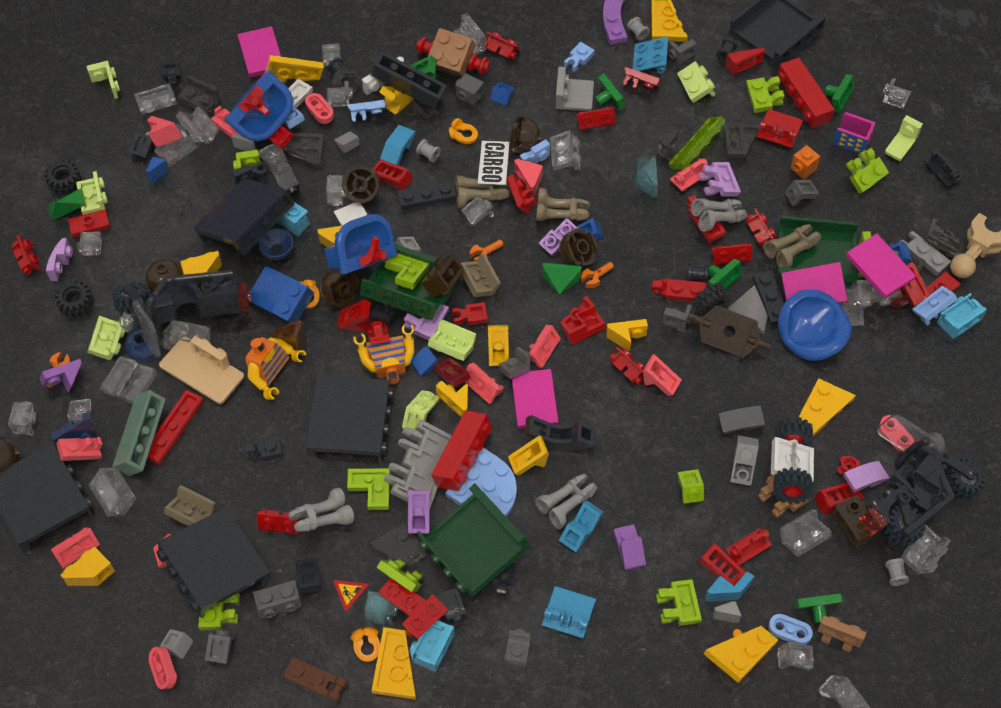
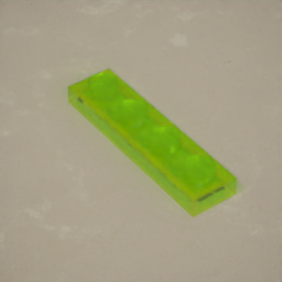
(697, 142)

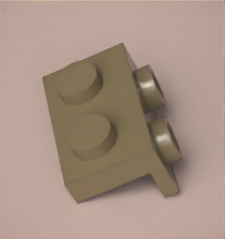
(480, 277)
(189, 506)

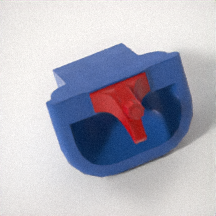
(261, 108)
(361, 244)

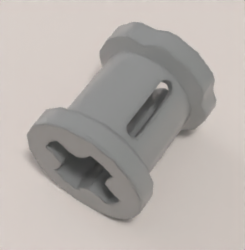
(638, 28)
(428, 150)
(896, 572)

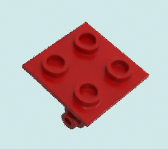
(779, 128)

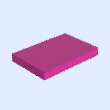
(257, 48)
(880, 265)
(823, 278)
(534, 396)

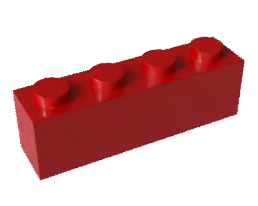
(805, 92)
(461, 450)

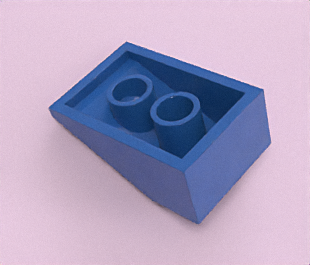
(280, 295)

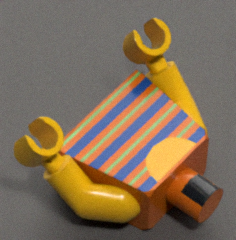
(387, 358)
(267, 360)

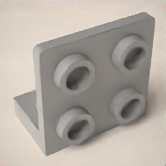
(573, 93)

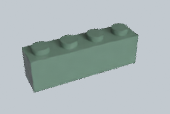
(139, 433)

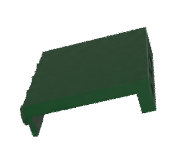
(835, 242)
(418, 301)
(474, 542)

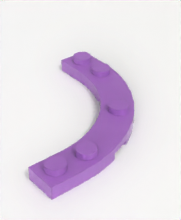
(612, 21)

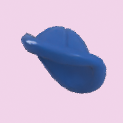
(813, 325)

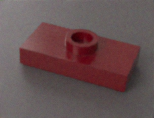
(452, 372)

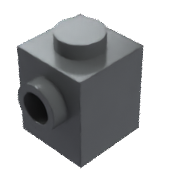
(469, 89)

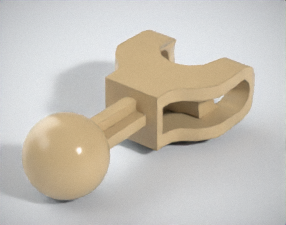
(980, 243)

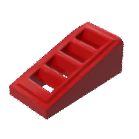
(743, 60)
(399, 182)
(826, 501)
(726, 560)

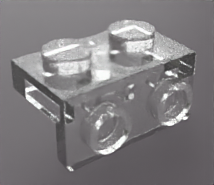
(155, 98)
(198, 125)
(804, 533)
(925, 552)

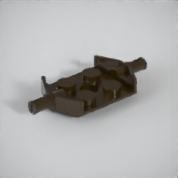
(741, 343)

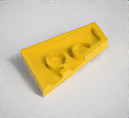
(665, 21)
(294, 68)
(824, 404)
(742, 652)
(393, 666)

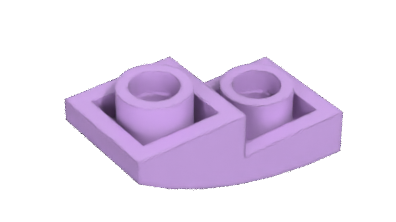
(553, 238)
(58, 257)
(866, 475)

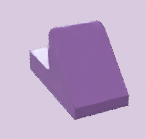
(65, 372)
(418, 511)
(630, 547)

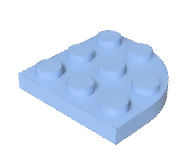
(493, 478)

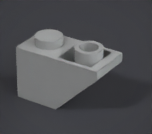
(744, 460)

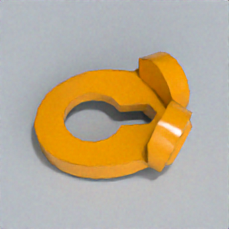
(458, 125)
(312, 285)
(372, 634)

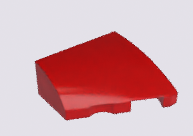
(582, 322)

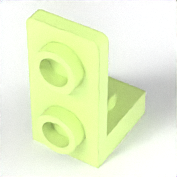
(102, 71)
(904, 139)
(419, 408)

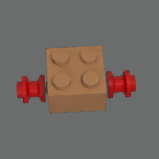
(453, 53)

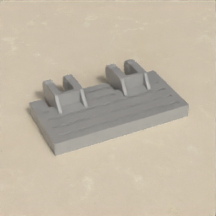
(420, 460)

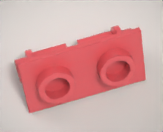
(689, 175)

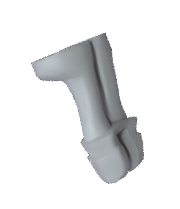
(709, 215)
(335, 502)
(558, 514)

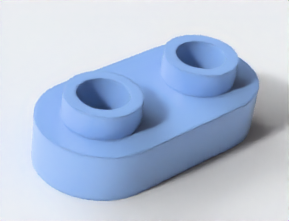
(790, 629)

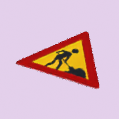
(349, 591)

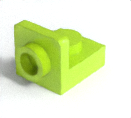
(245, 158)
(691, 486)

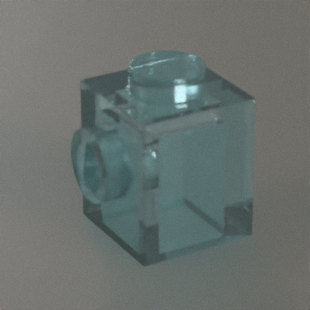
(379, 609)

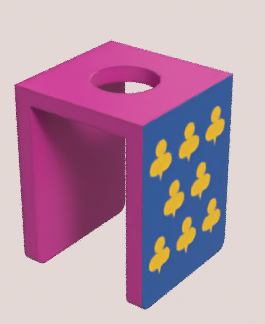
(854, 133)

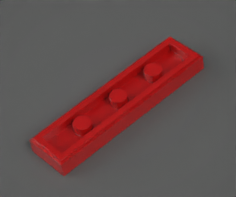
(174, 426)

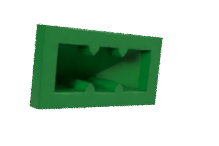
(66, 204)
(561, 276)

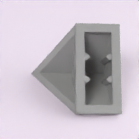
(752, 307)

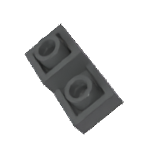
(742, 418)

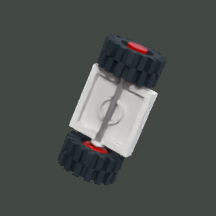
(793, 460)

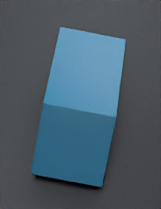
(396, 144)
(581, 527)
(724, 591)

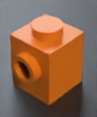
(805, 162)

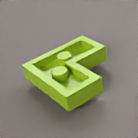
(409, 270)
(373, 482)

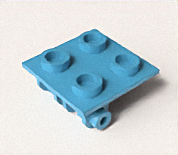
(651, 55)
(568, 612)

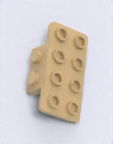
(202, 368)

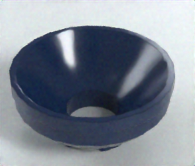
(274, 238)
(136, 351)

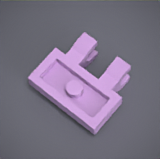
(724, 179)
(424, 327)

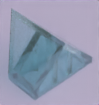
(646, 175)

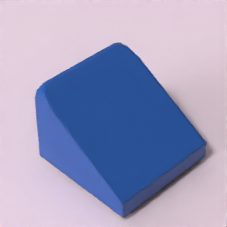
(502, 93)
(156, 169)
(593, 227)
(903, 249)
(424, 361)

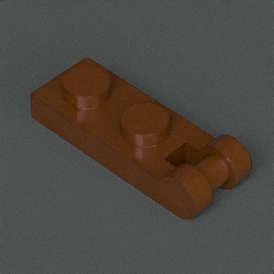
(314, 679)

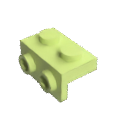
(696, 82)
(93, 194)
(105, 338)
(452, 340)

